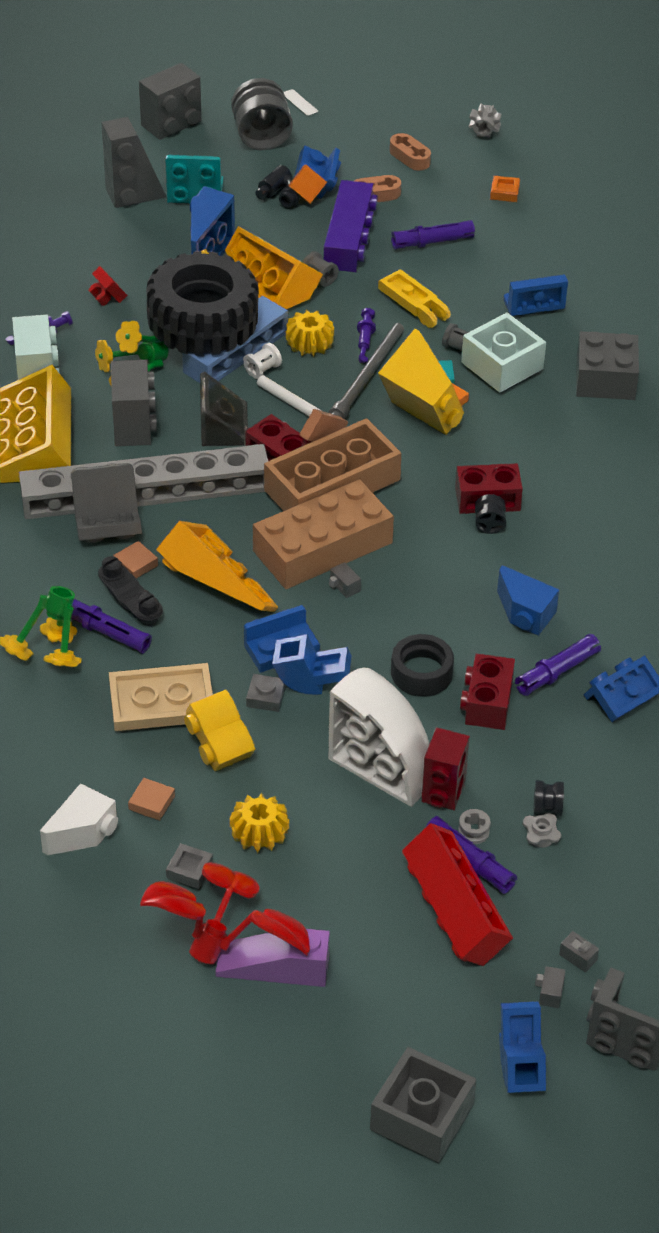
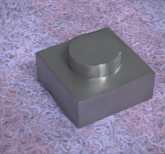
(265, 693)
(187, 865)

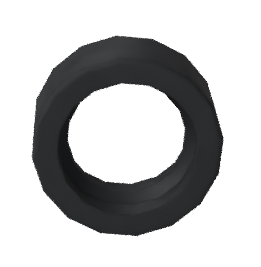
(422, 646)

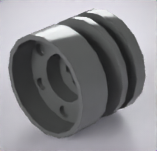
(261, 114)

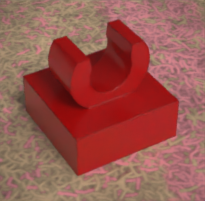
(105, 288)

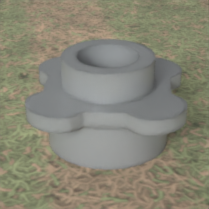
(545, 836)

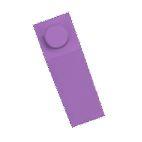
(275, 960)

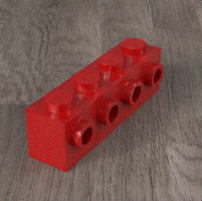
(456, 895)

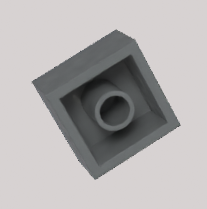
(170, 101)
(607, 365)
(132, 402)
(422, 1104)

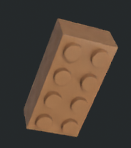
(331, 463)
(322, 533)

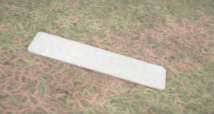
(300, 102)

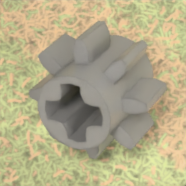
(485, 120)

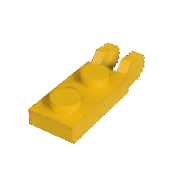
(414, 297)

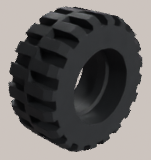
(202, 303)

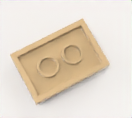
(156, 695)

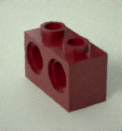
(276, 437)
(494, 479)
(488, 692)
(445, 768)

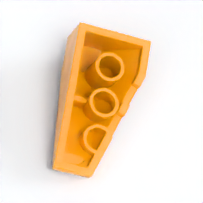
(277, 273)
(205, 557)

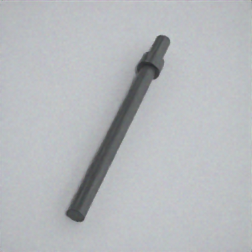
(341, 407)

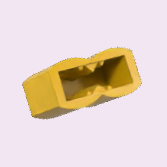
(219, 730)

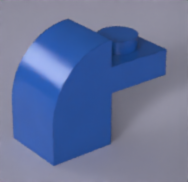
(306, 669)
(521, 1047)

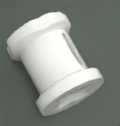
(260, 367)

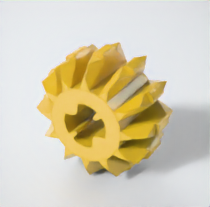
(309, 333)
(259, 822)

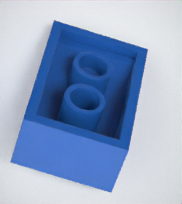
(212, 220)

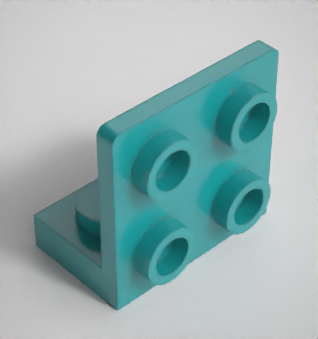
(189, 175)

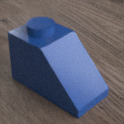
(526, 600)

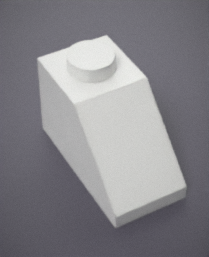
(79, 822)

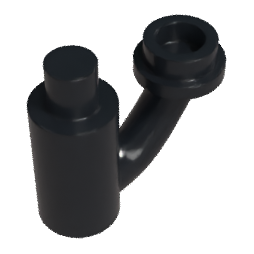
(274, 182)

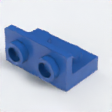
(322, 165)
(536, 295)
(262, 634)
(626, 688)

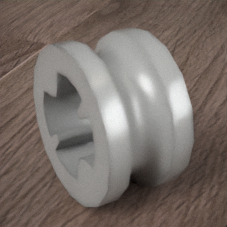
(478, 817)

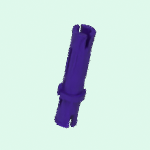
(426, 235)
(94, 618)
(548, 670)
(482, 862)

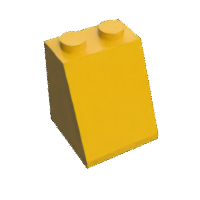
(421, 385)

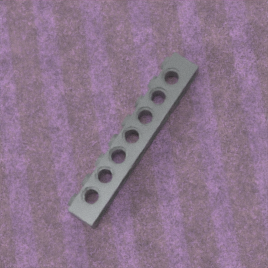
(156, 479)

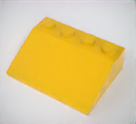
(35, 424)

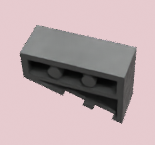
(126, 166)

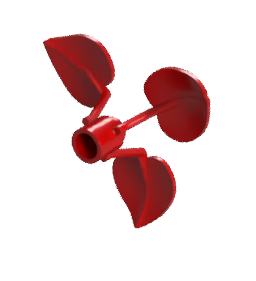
(212, 936)

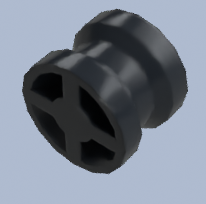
(490, 514)
(548, 798)

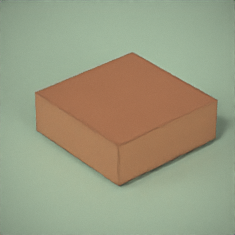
(137, 559)
(151, 799)

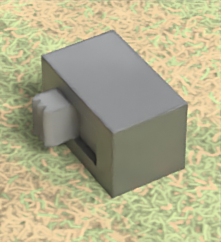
(345, 580)
(579, 951)
(551, 985)

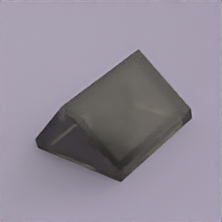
(222, 414)

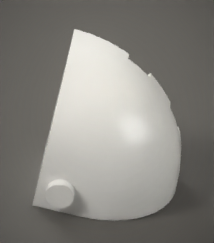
(377, 735)

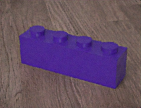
(350, 225)

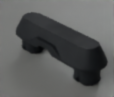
(129, 592)

